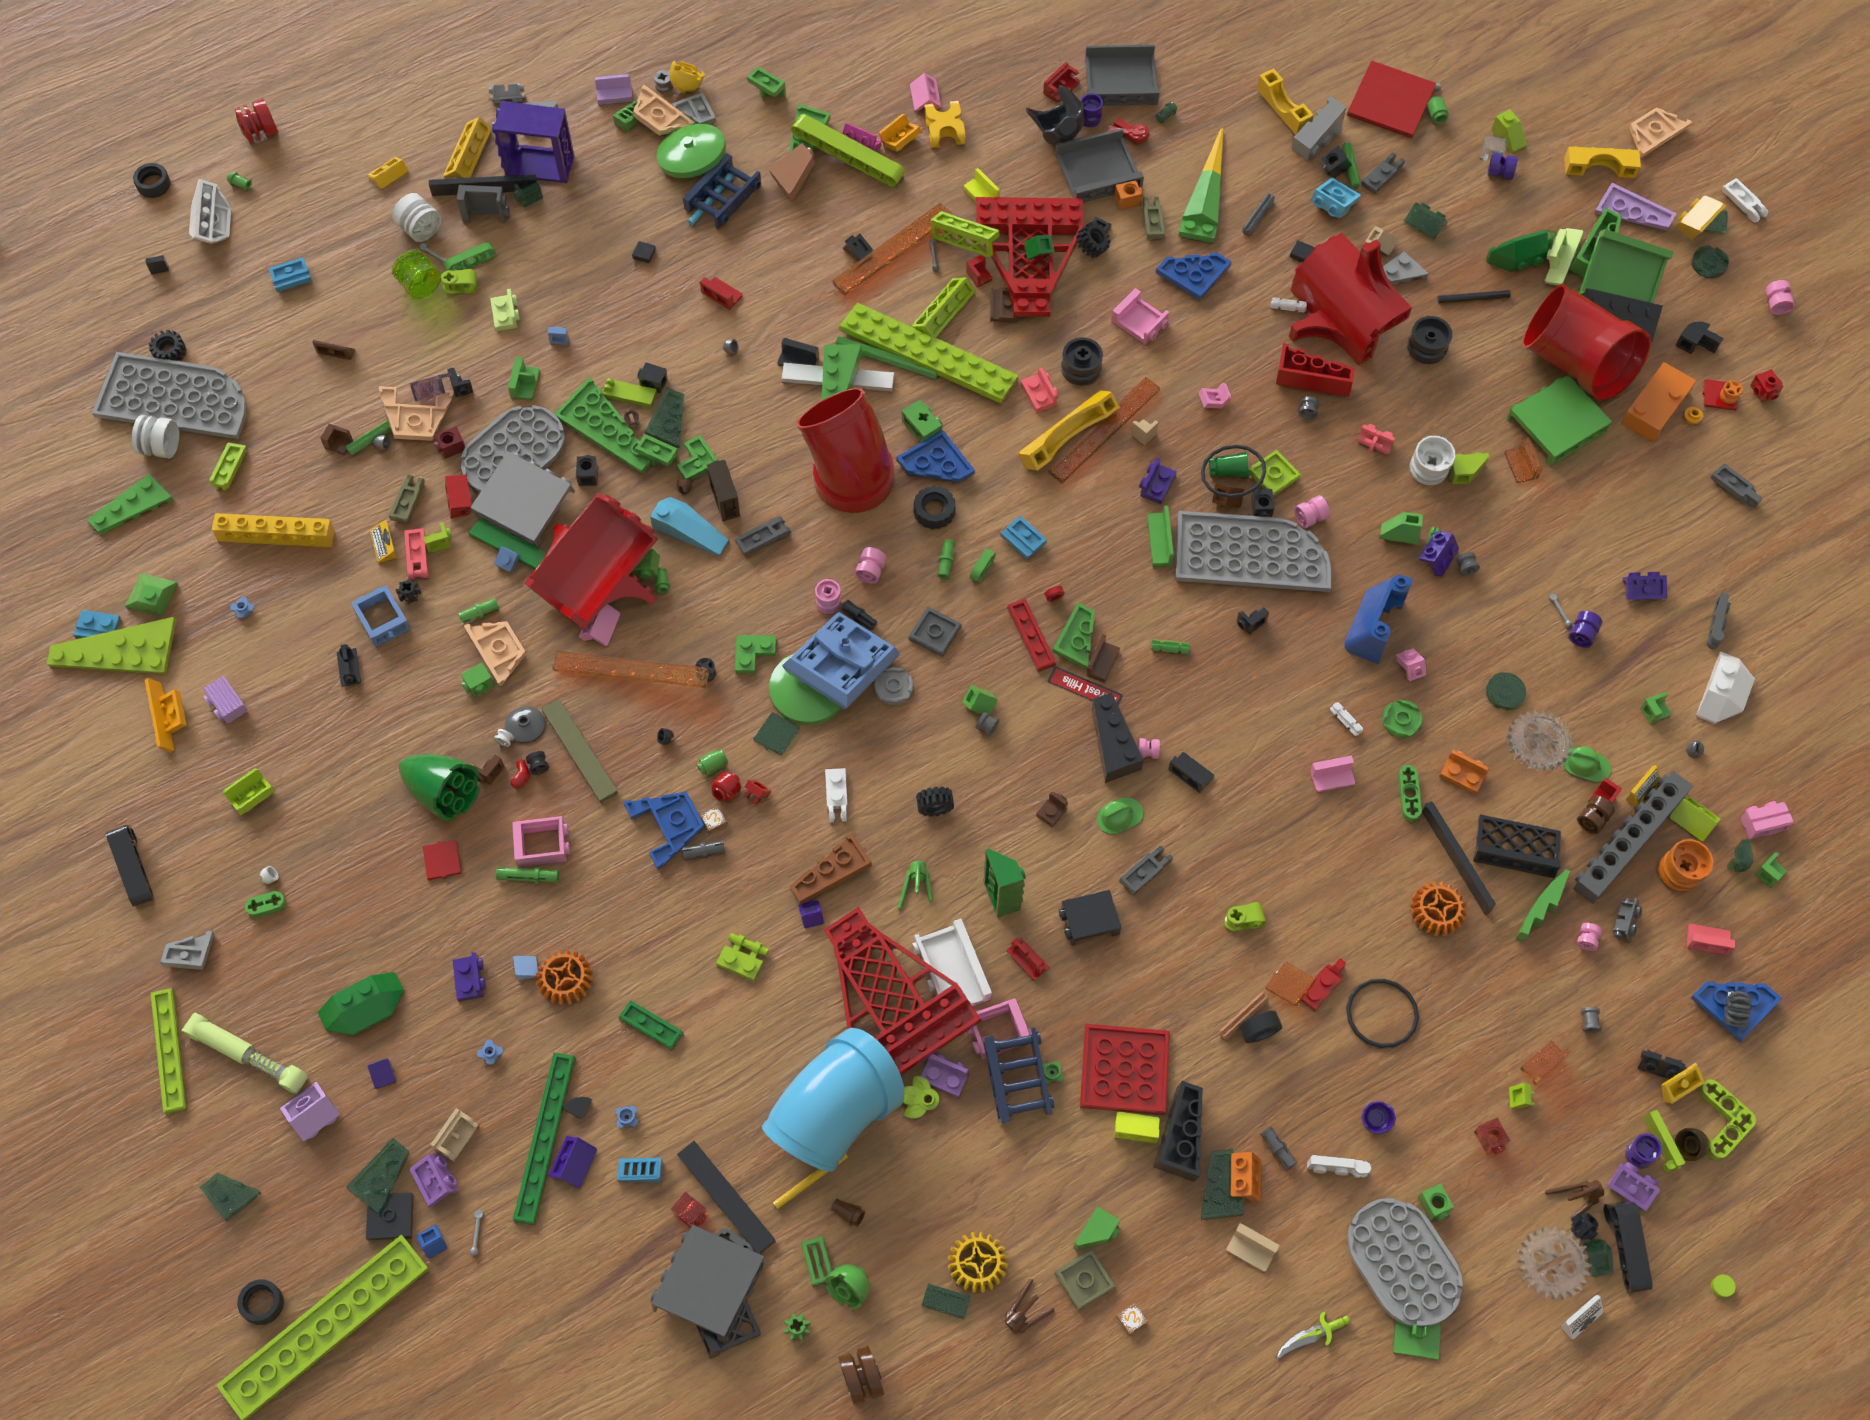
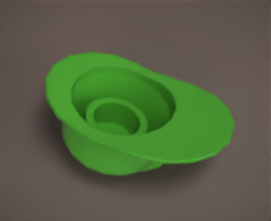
(1587, 764)
(1120, 815)

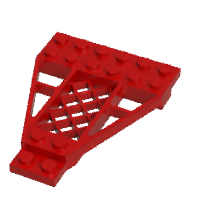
(1034, 217)
(924, 1028)

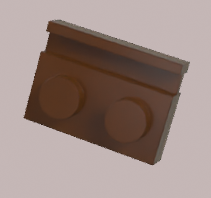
(1001, 306)

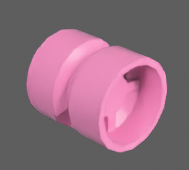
(1780, 297)
(1312, 511)
(871, 563)
(828, 596)

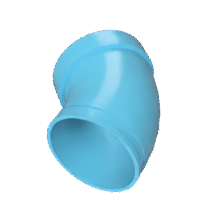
(835, 1100)

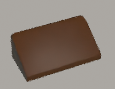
(333, 350)

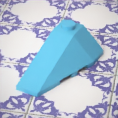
(685, 524)

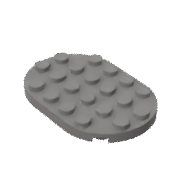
(526, 431)
(1404, 1262)

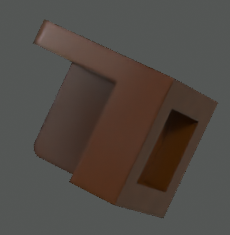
(336, 439)
(1233, 502)

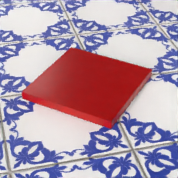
(1391, 99)
(1125, 1069)

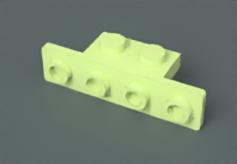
(1562, 255)

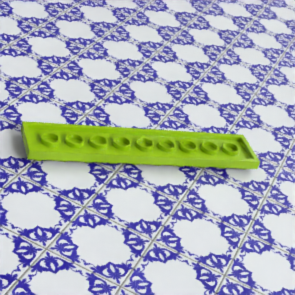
(929, 352)
(322, 1328)

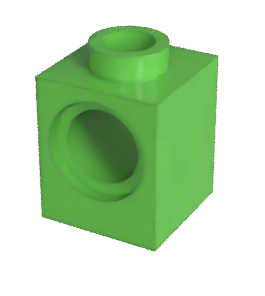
(477, 680)
(1439, 1194)

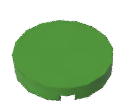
(1402, 719)

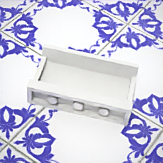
(955, 957)

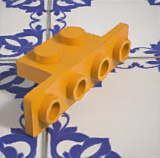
(166, 713)

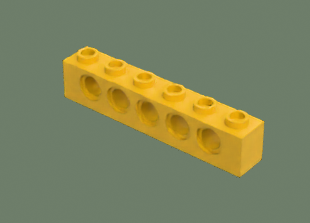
(273, 530)

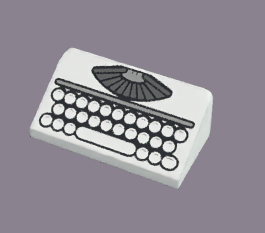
(1583, 1317)

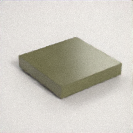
(1085, 1280)

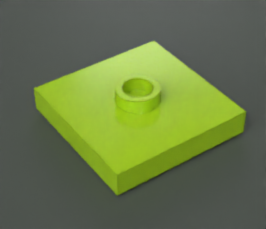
(1279, 473)

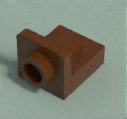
(490, 770)
(1053, 809)

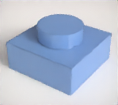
(558, 335)
(507, 559)

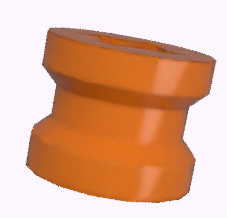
(1731, 392)

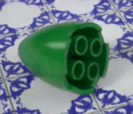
(426, 781)

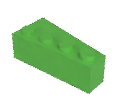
(1608, 220)
(840, 368)

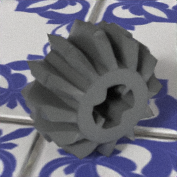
(1737, 1009)

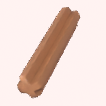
(1246, 1013)

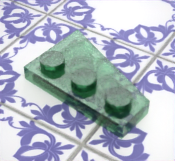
(667, 419)
(379, 1176)

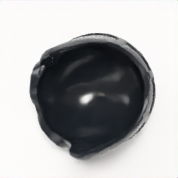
(1062, 121)

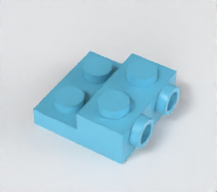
(1335, 198)

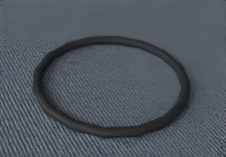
(1236, 494)
(1383, 1045)

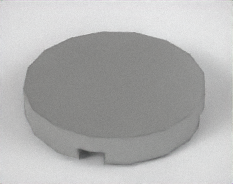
(893, 686)

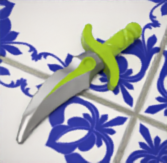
(1313, 1334)

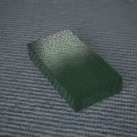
(946, 1301)

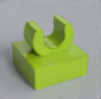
(1521, 1096)

